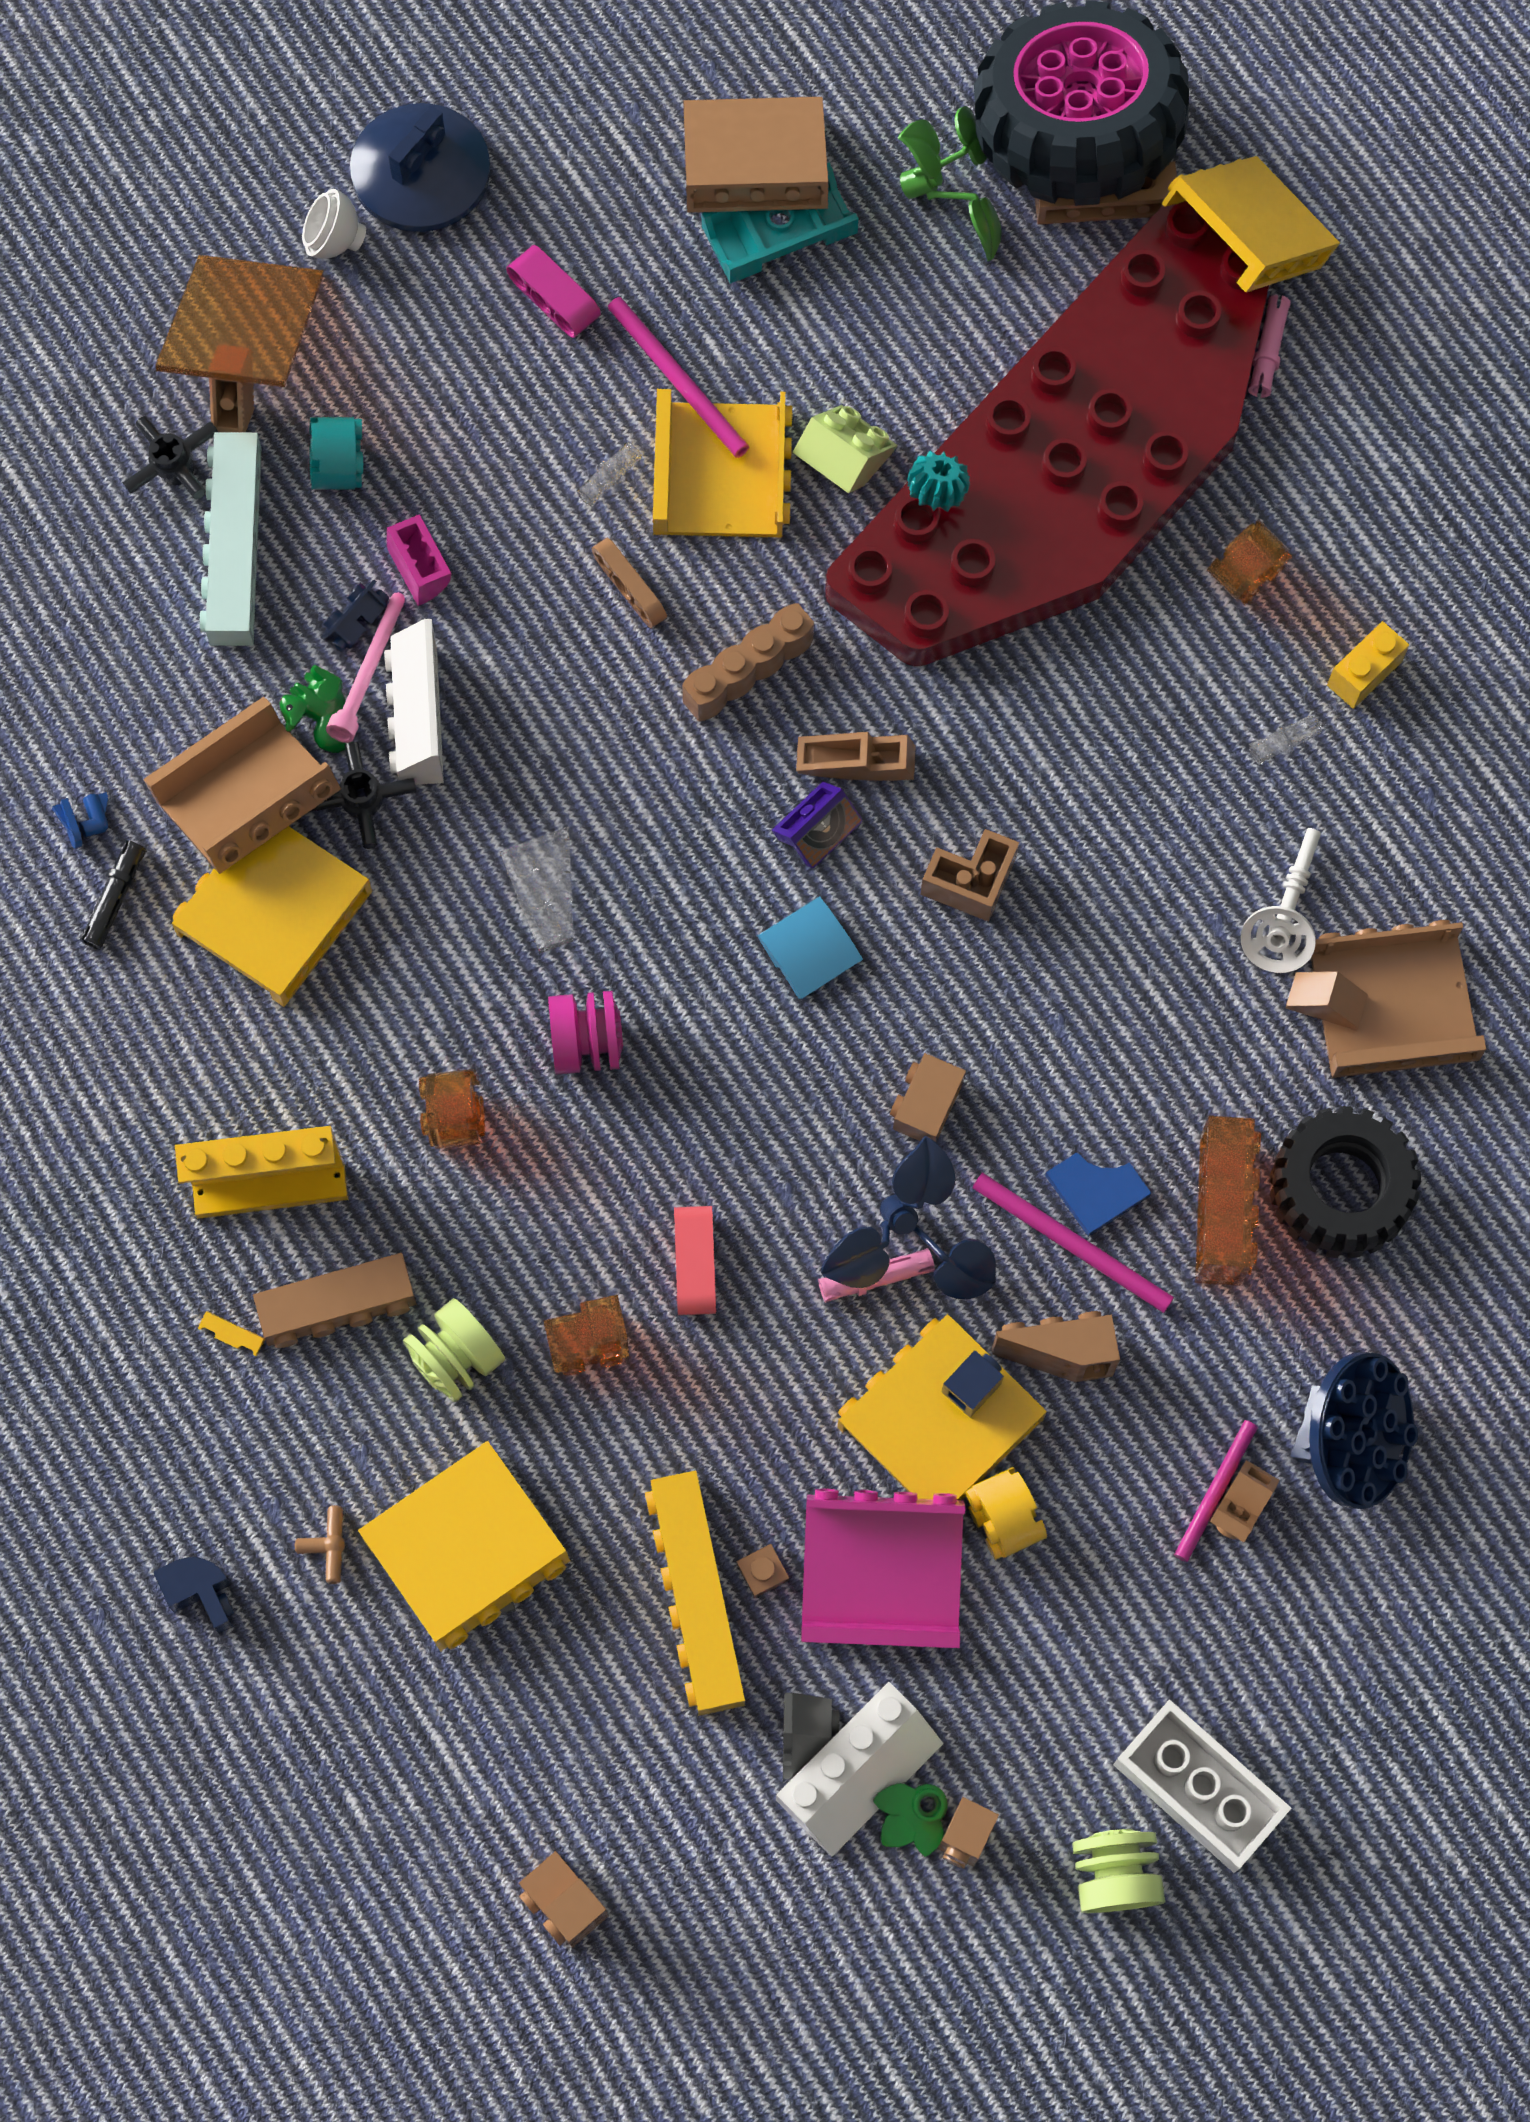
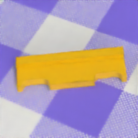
(231, 1333)

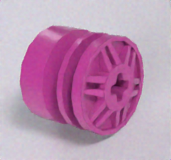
(584, 1032)

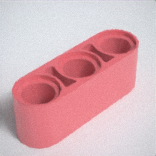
(695, 1260)

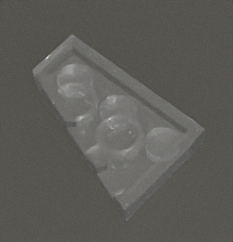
(543, 887)

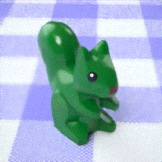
(317, 702)

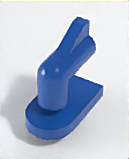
(95, 806)

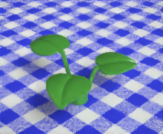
(926, 178)

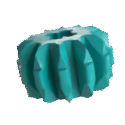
(938, 481)

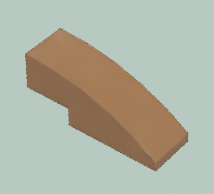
(857, 756)

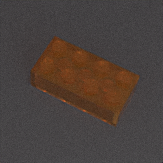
(1226, 1199)

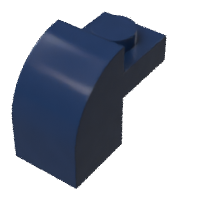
(196, 1580)

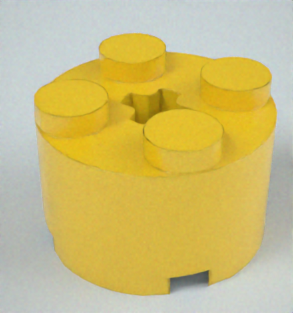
(1006, 1513)

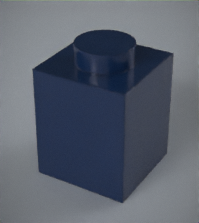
(973, 1382)

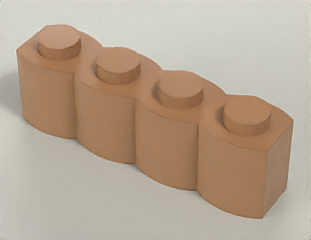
(754, 659)

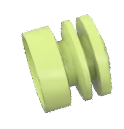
(453, 1350)
(1118, 1872)

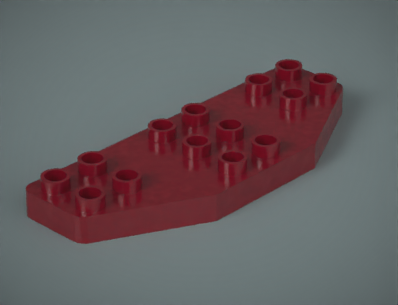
(1069, 453)

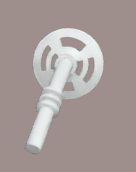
(1281, 927)

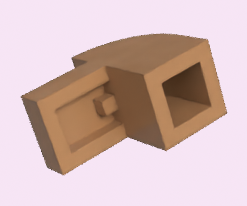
(1244, 1502)

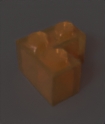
(588, 1337)

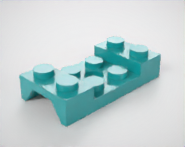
(750, 238)

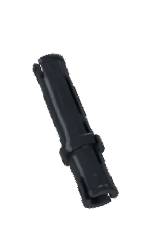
(116, 887)

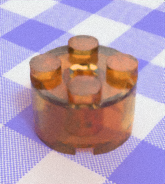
(1250, 562)
(452, 1109)

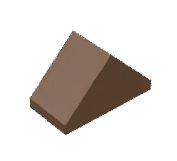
(1327, 997)

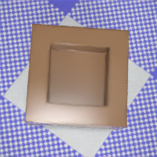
(762, 1570)

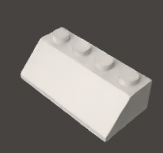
(416, 705)
(871, 1752)

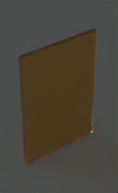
(240, 321)

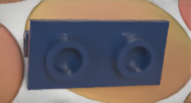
(364, 604)

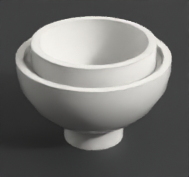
(332, 226)

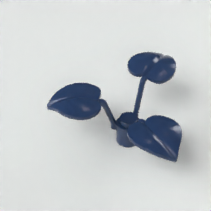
(919, 1178)

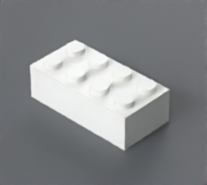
(1202, 1786)

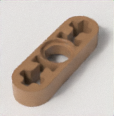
(629, 582)

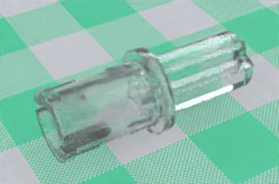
(1284, 739)

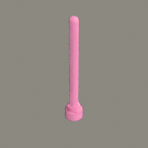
(344, 723)

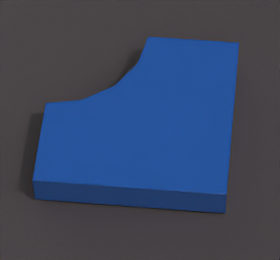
(1096, 1193)

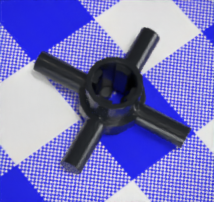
(170, 458)
(364, 807)

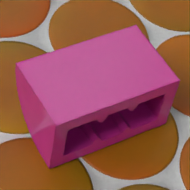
(418, 559)

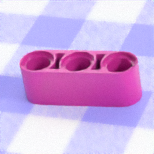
(553, 291)

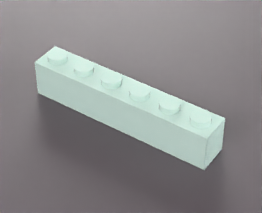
(232, 539)

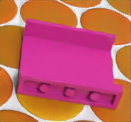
(882, 1569)

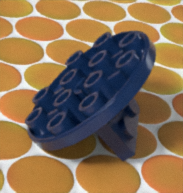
(420, 167)
(1358, 1430)

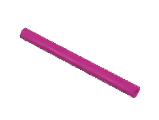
(678, 377)
(1073, 1242)

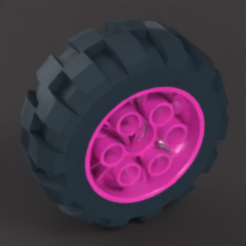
(1081, 102)

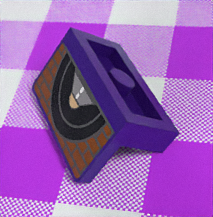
(818, 823)

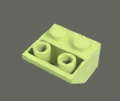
(844, 447)

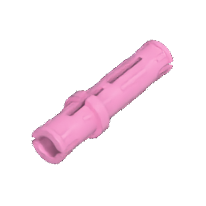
(1266, 358)
(898, 1270)

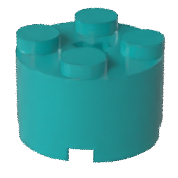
(335, 453)

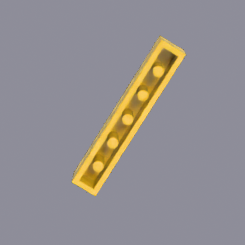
(696, 1592)

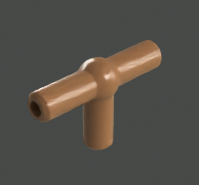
(331, 1545)

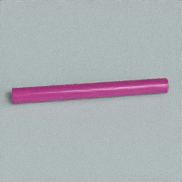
(1215, 1491)

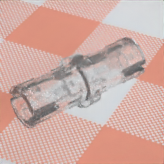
(609, 474)

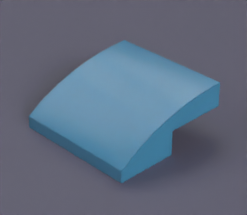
(810, 947)

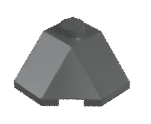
(806, 1730)

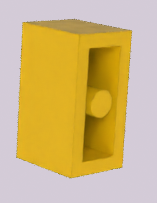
(1368, 664)

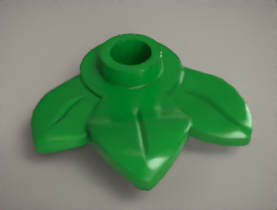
(907, 1820)

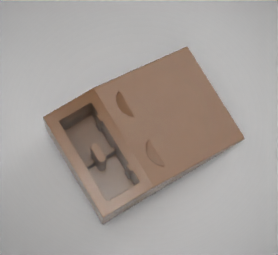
(1067, 1349)

